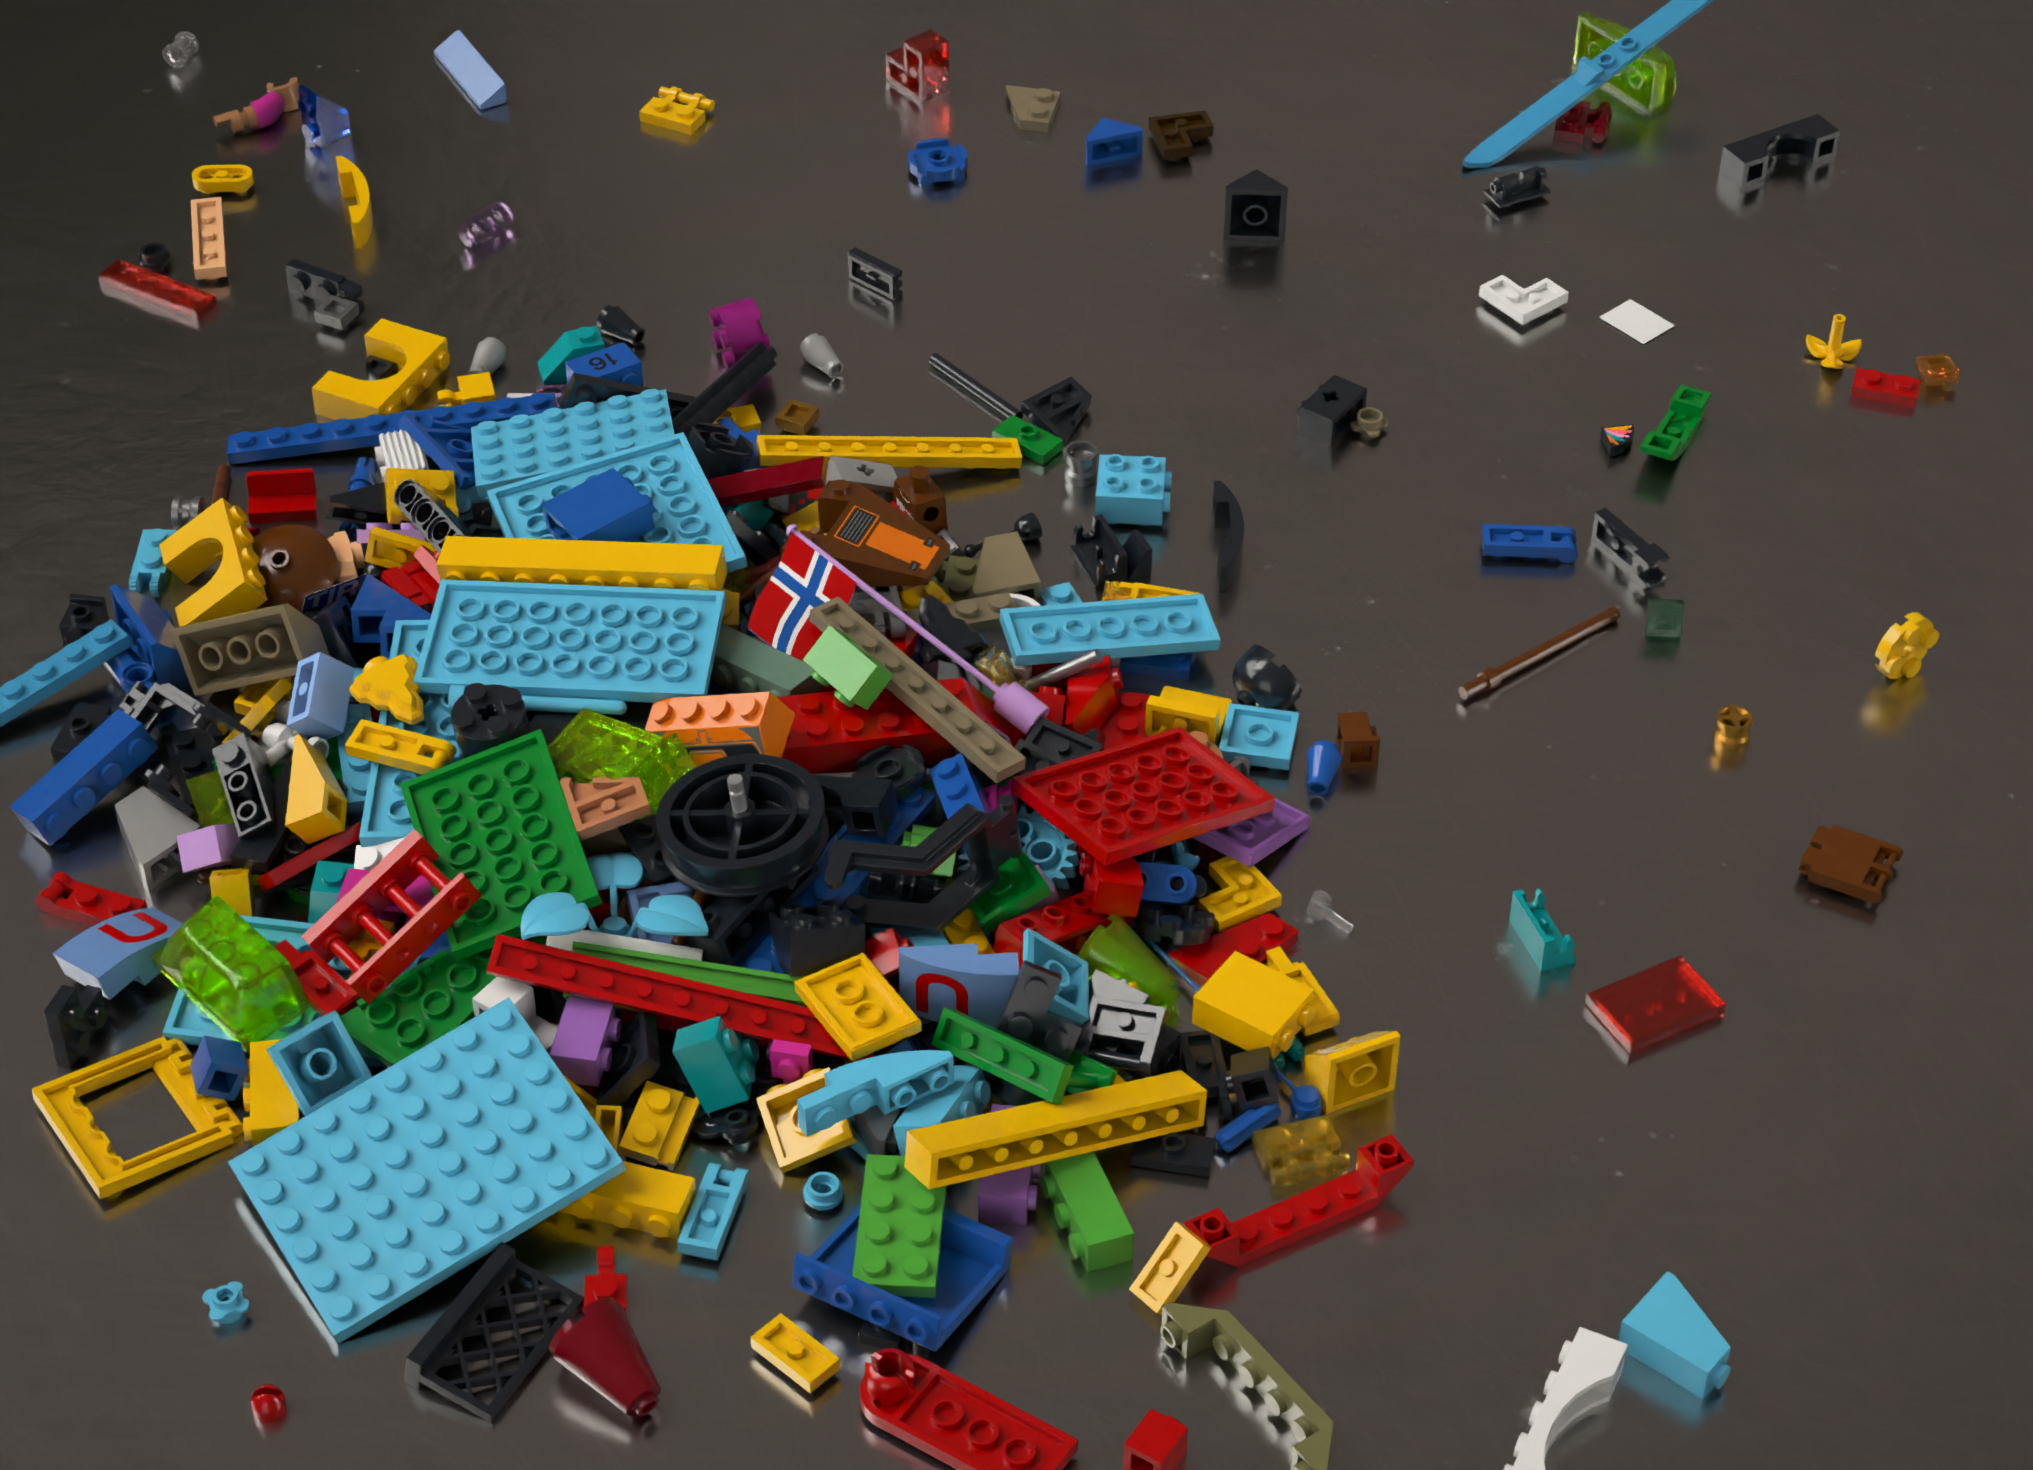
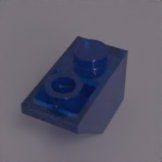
(322, 118)

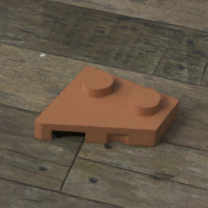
(605, 803)

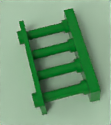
(1017, 1060)

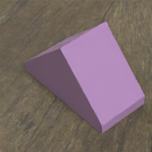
(207, 847)

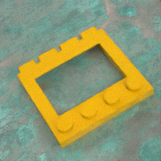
(92, 1149)

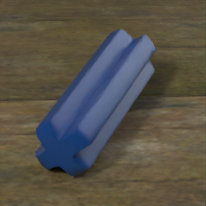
(1243, 1126)

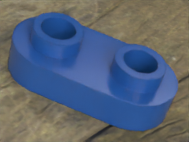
(1159, 883)

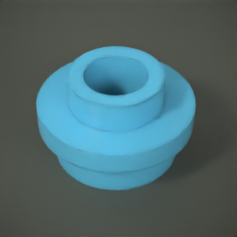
(823, 1191)

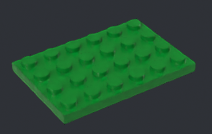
(506, 830)

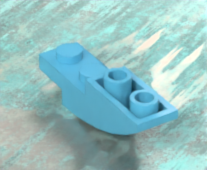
(882, 1080)

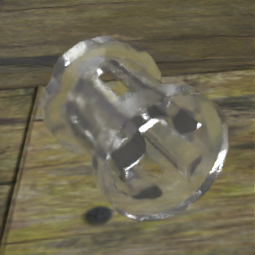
(177, 53)

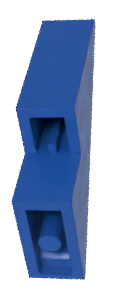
(377, 611)

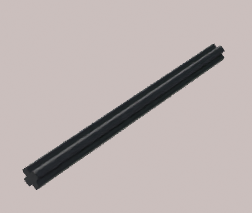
(726, 389)

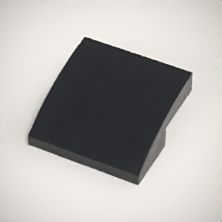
(1053, 744)

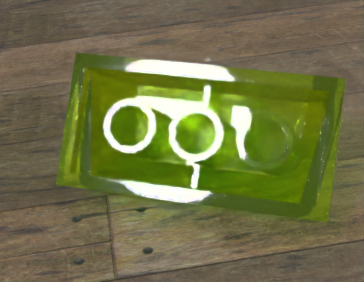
(1645, 82)
(232, 974)

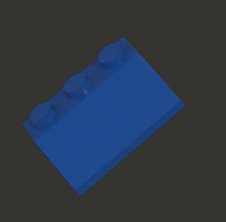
(150, 635)

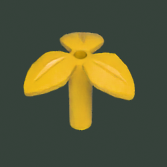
(1834, 351)

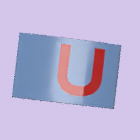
(117, 950)
(957, 980)

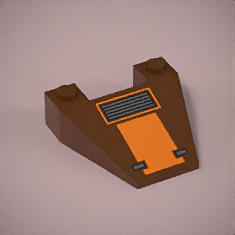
(875, 537)

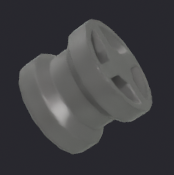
(185, 510)

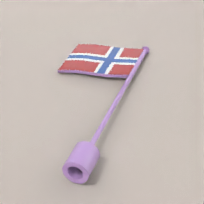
(812, 577)

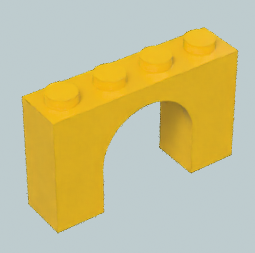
(419, 361)
(209, 537)

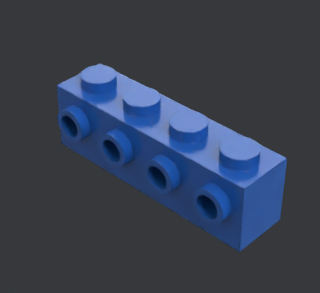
(84, 777)

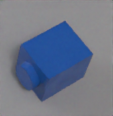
(219, 1068)

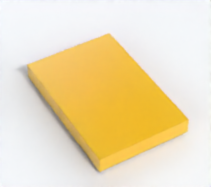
(858, 1006)

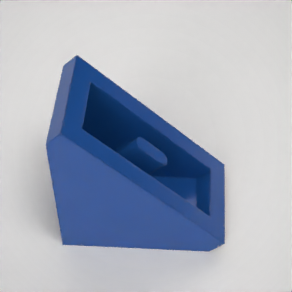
(1112, 142)

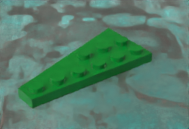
(420, 1005)

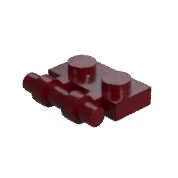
(1583, 123)

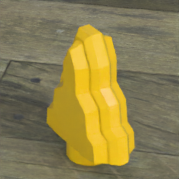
(390, 687)

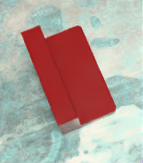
(282, 495)

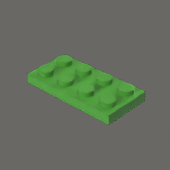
(898, 1229)

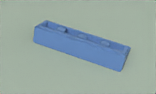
(471, 71)

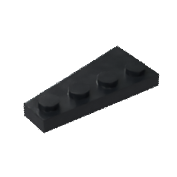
(595, 389)

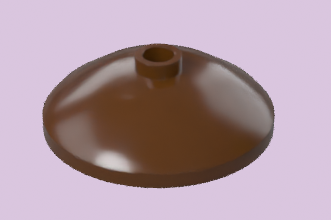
(307, 567)

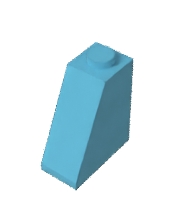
(1676, 1338)

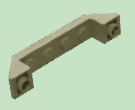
(1197, 1328)

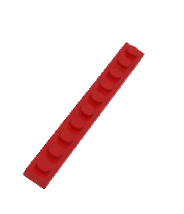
(658, 993)

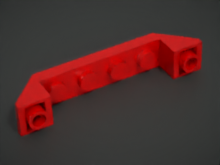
(1377, 1172)

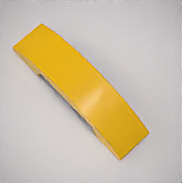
(354, 184)

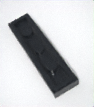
(262, 847)

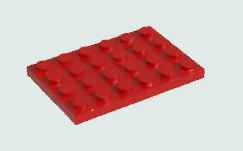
(1142, 795)

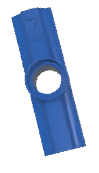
(128, 668)

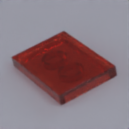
(1655, 1003)

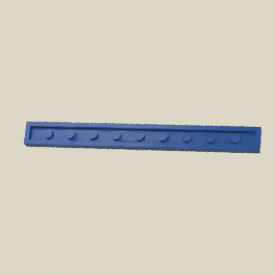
(365, 431)

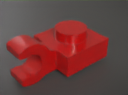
(607, 1282)

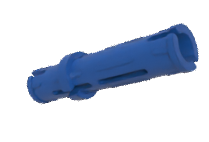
(362, 478)

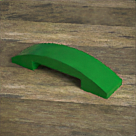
(1678, 425)

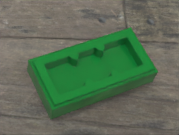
(1032, 440)

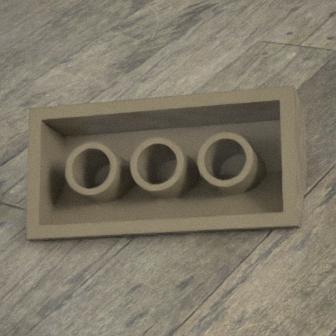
(246, 647)

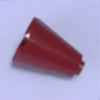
(608, 1357)

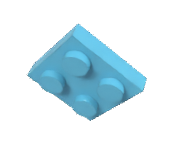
(1260, 735)

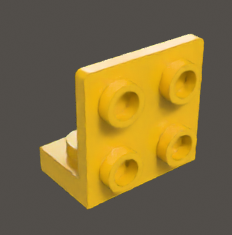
(1186, 710)

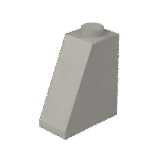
(150, 834)

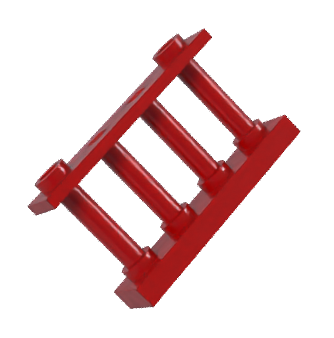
(371, 896)

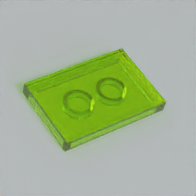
(603, 748)

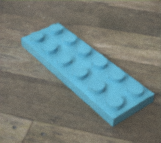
(1113, 627)

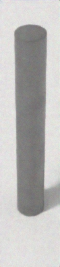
(1065, 670)

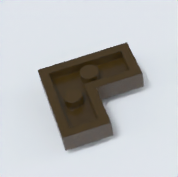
(1174, 132)

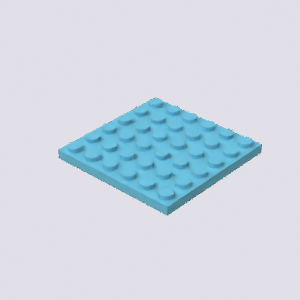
(661, 469)

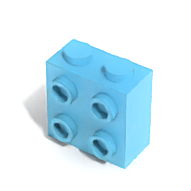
(1132, 489)

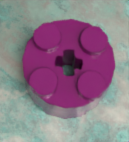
(736, 329)

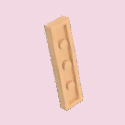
(208, 238)

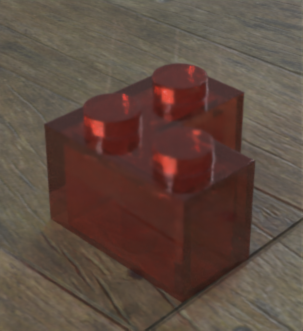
(921, 66)

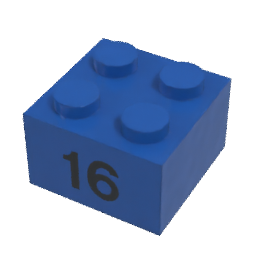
(611, 363)

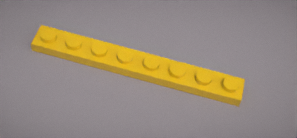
(893, 450)

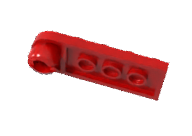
(956, 1417)

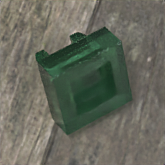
(1664, 617)

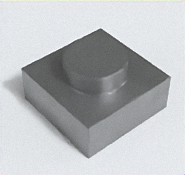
(336, 312)

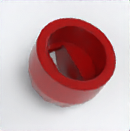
(268, 1403)

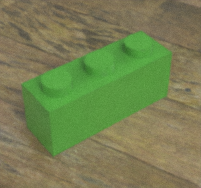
(1089, 1211)

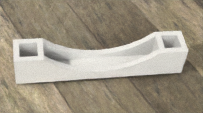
(1585, 1380)

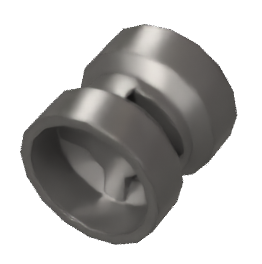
(1081, 462)

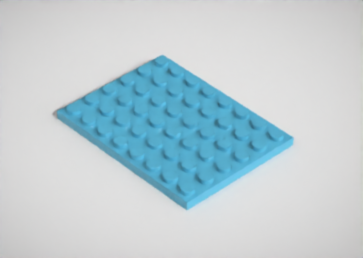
(425, 1168)

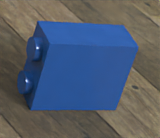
(600, 510)

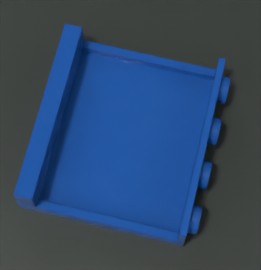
(969, 1267)

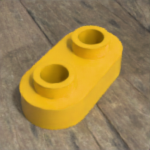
(222, 178)

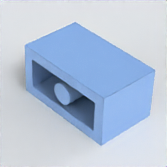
(320, 696)

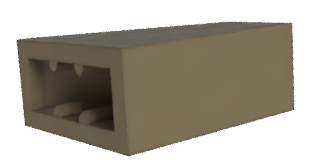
(1006, 568)

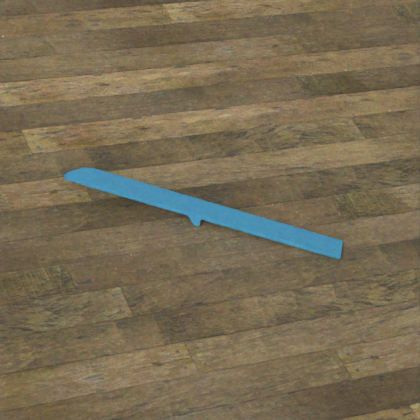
(1587, 78)

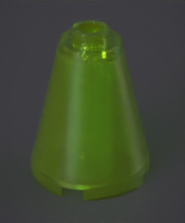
(1124, 955)

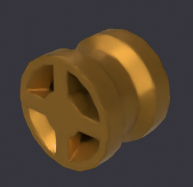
(1733, 727)

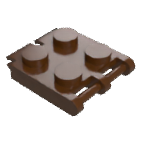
(1849, 862)

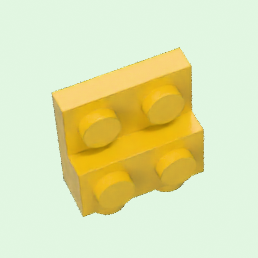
(781, 1122)

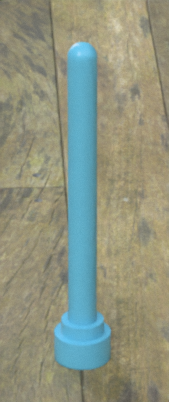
(554, 704)

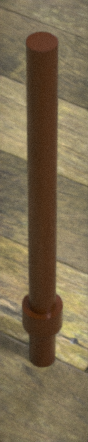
(1492, 677)

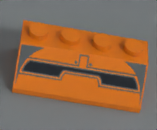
(724, 724)

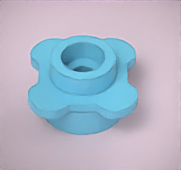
(226, 1302)

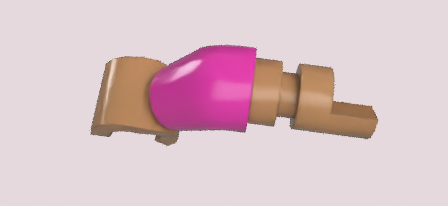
(264, 110)

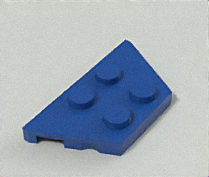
(446, 445)

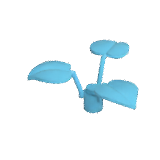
(560, 915)

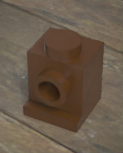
(1357, 740)

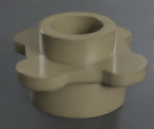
(1369, 422)

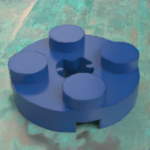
(937, 161)

